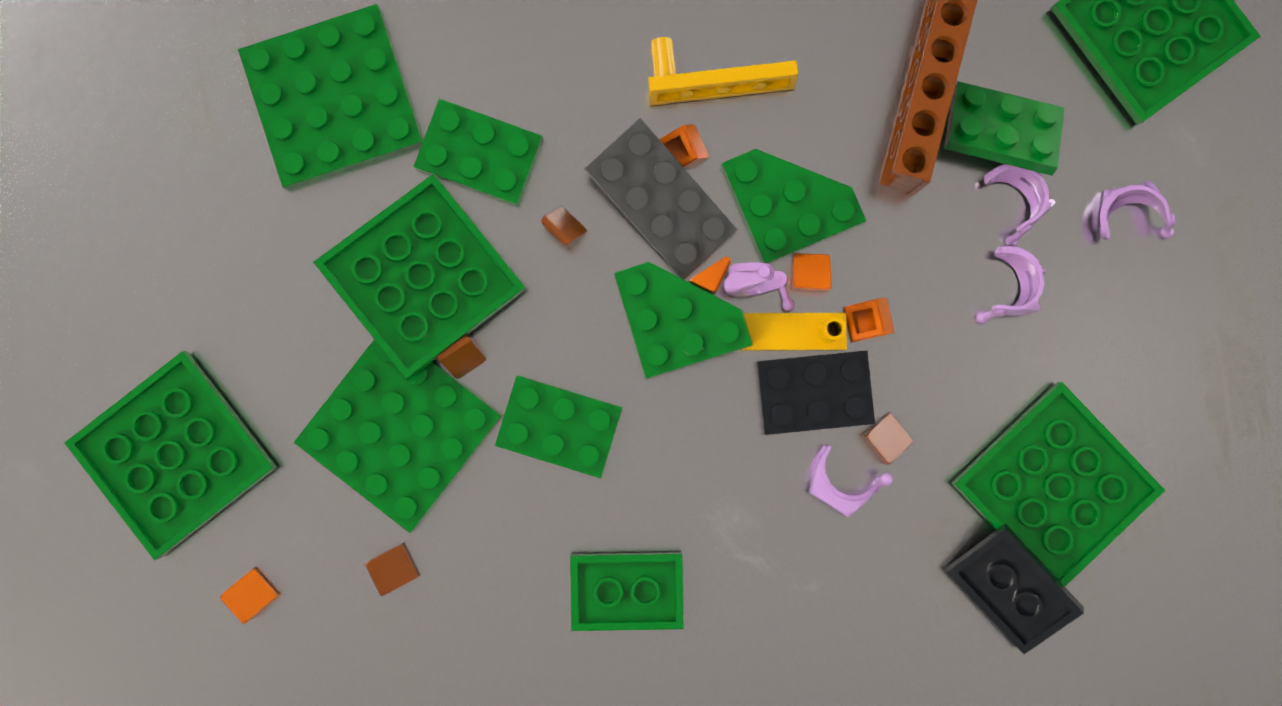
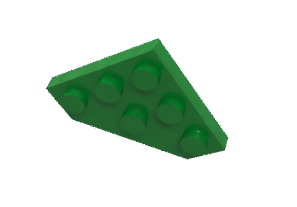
(788, 204)
(677, 321)

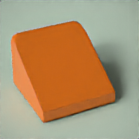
(686, 145)
(811, 272)
(712, 276)
(869, 319)
(249, 596)

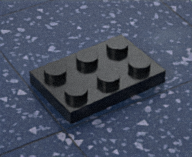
(815, 392)
(1015, 589)

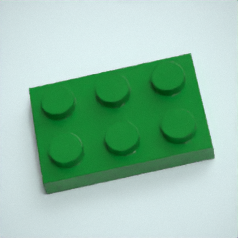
(1005, 128)
(478, 152)
(558, 426)
(626, 591)

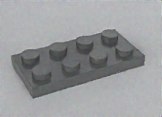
(660, 198)

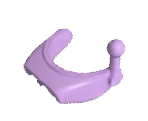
(1034, 189)
(1141, 193)
(757, 279)
(1031, 284)
(826, 492)

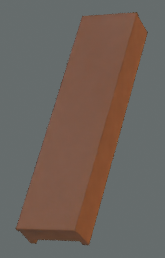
(927, 94)

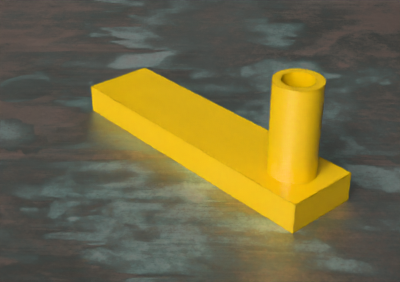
(671, 87)
(797, 331)

